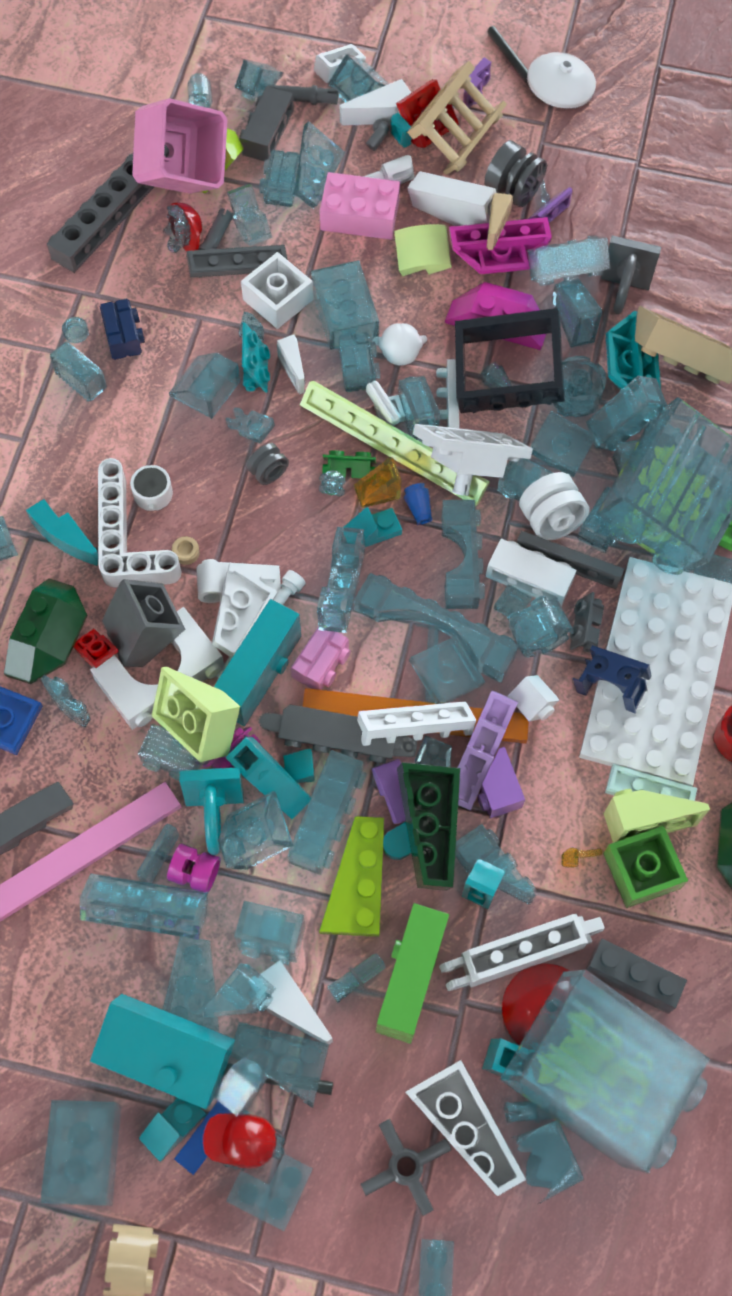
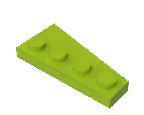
(357, 888)

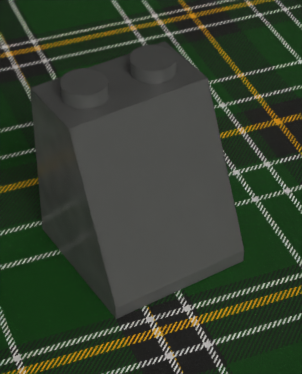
(141, 621)

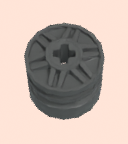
(516, 172)

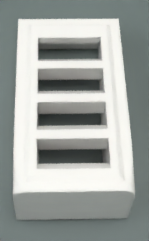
(328, 62)
(290, 358)

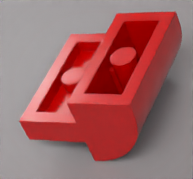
(416, 102)

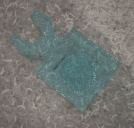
(251, 426)

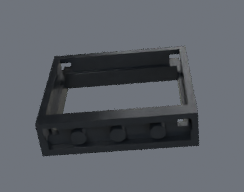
(507, 327)

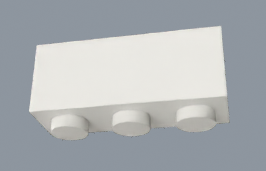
(530, 571)

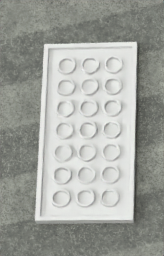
(680, 632)

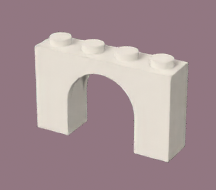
(136, 699)

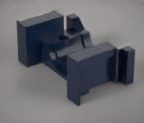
(618, 670)

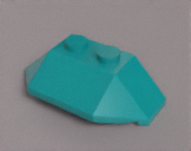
(625, 356)

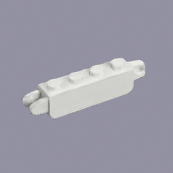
(522, 950)

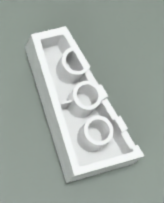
(464, 1119)

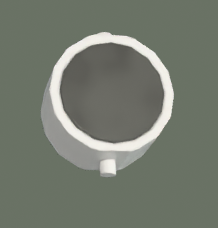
(151, 487)

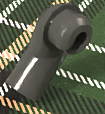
(381, 129)

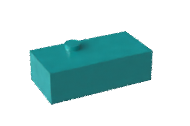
(260, 658)
(162, 1050)

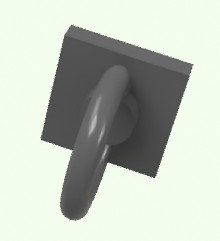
(631, 265)

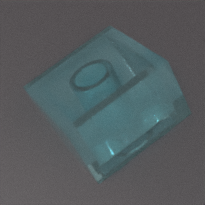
(207, 383)
(254, 833)

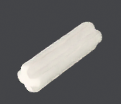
(383, 403)

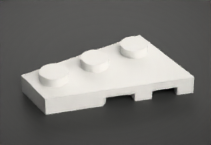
(239, 608)

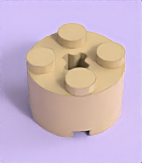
(129, 1261)

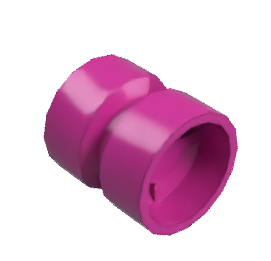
(203, 871)

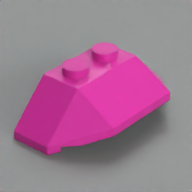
(510, 250)
(494, 300)

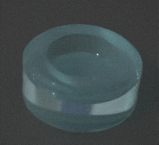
(75, 330)

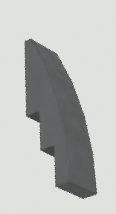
(32, 815)

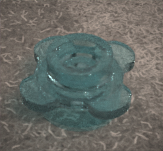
(332, 483)

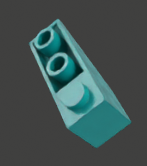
(268, 776)

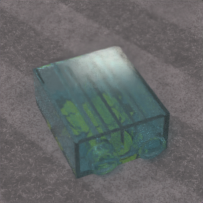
(674, 490)
(608, 1071)

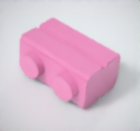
(320, 658)

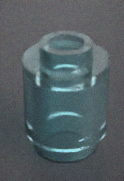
(199, 90)

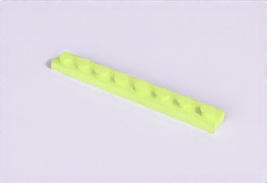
(385, 438)

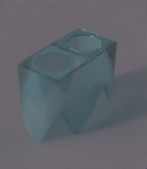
(550, 1159)

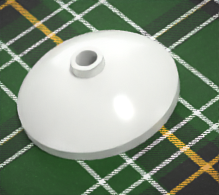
(561, 80)

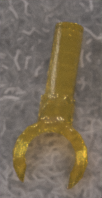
(571, 856)

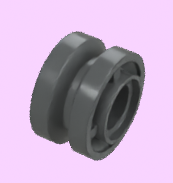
(267, 464)

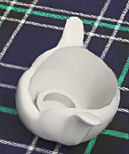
(400, 343)

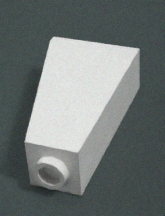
(451, 199)

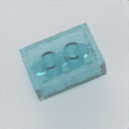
(344, 302)
(81, 1153)

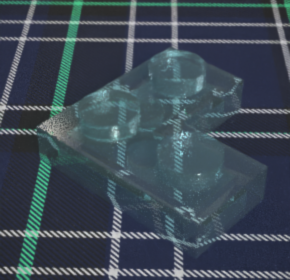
(275, 1201)

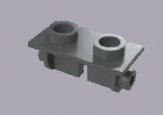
(588, 612)

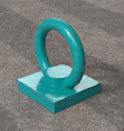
(212, 789)

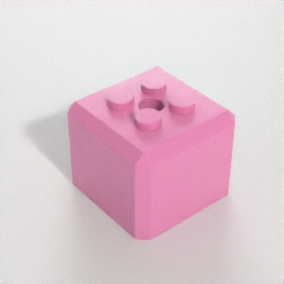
(194, 143)

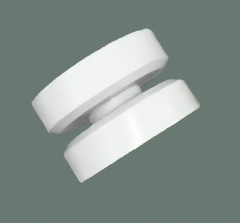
(554, 506)

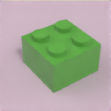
(645, 866)

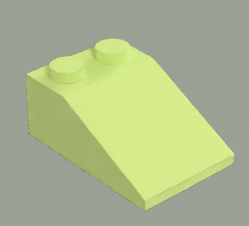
(195, 714)
(643, 810)

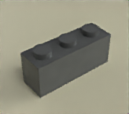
(267, 123)
(636, 976)

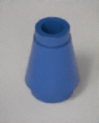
(418, 501)

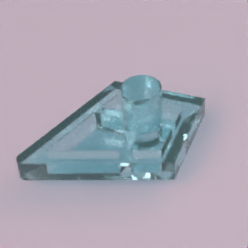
(434, 753)

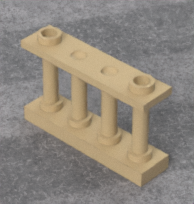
(437, 110)

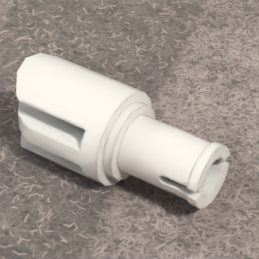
(396, 170)

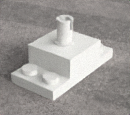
(471, 452)

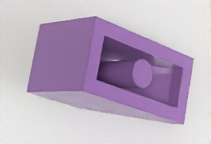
(500, 788)

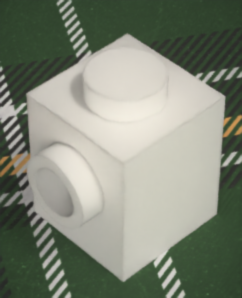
(534, 698)

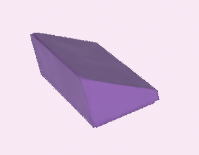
(554, 206)

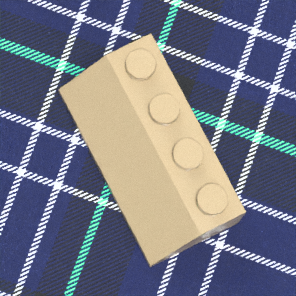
(683, 345)

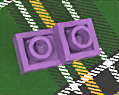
(479, 78)
(388, 786)

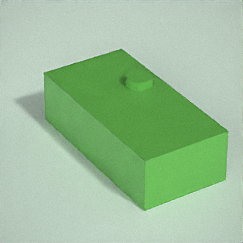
(411, 973)

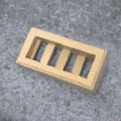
(499, 214)

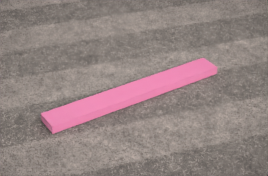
(86, 849)

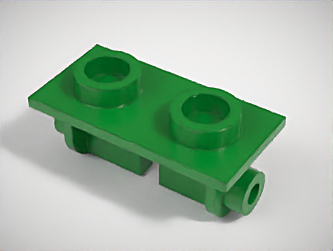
(339, 462)

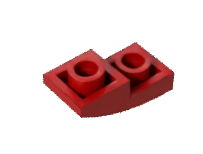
(95, 648)

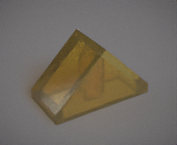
(379, 485)

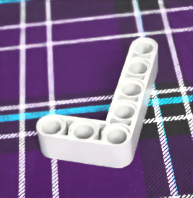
(117, 534)

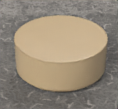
(186, 550)

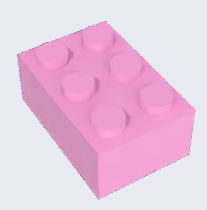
(359, 205)

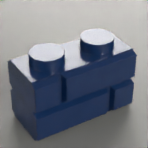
(121, 330)

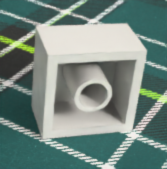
(277, 290)

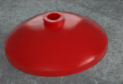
(526, 997)

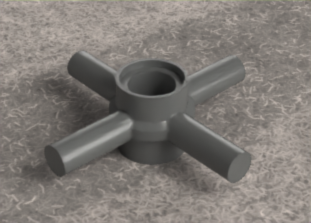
(392, 1174)

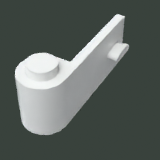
(212, 577)

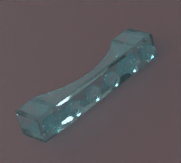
(386, 602)

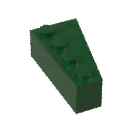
(431, 816)

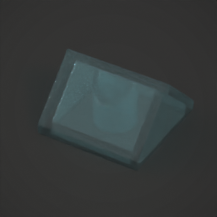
(355, 78)

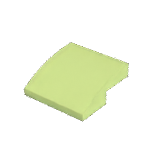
(423, 248)

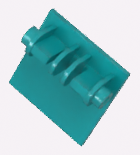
(254, 361)

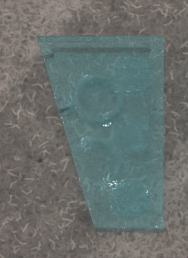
(316, 159)
(192, 982)
(285, 1058)

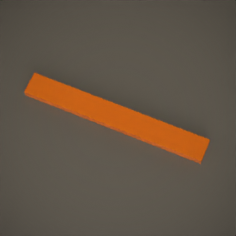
(353, 703)

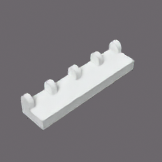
(449, 392)
(415, 721)

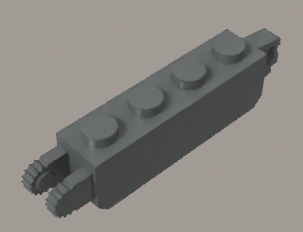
(334, 731)

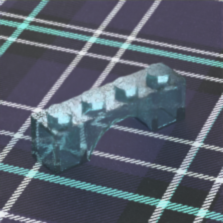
(459, 525)
(338, 597)

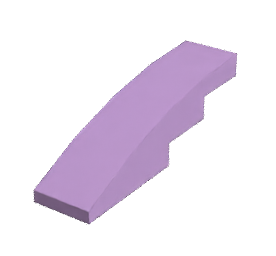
(483, 746)

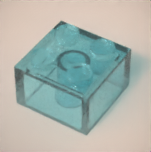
(270, 932)

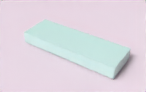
(626, 778)

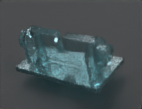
(436, 1268)

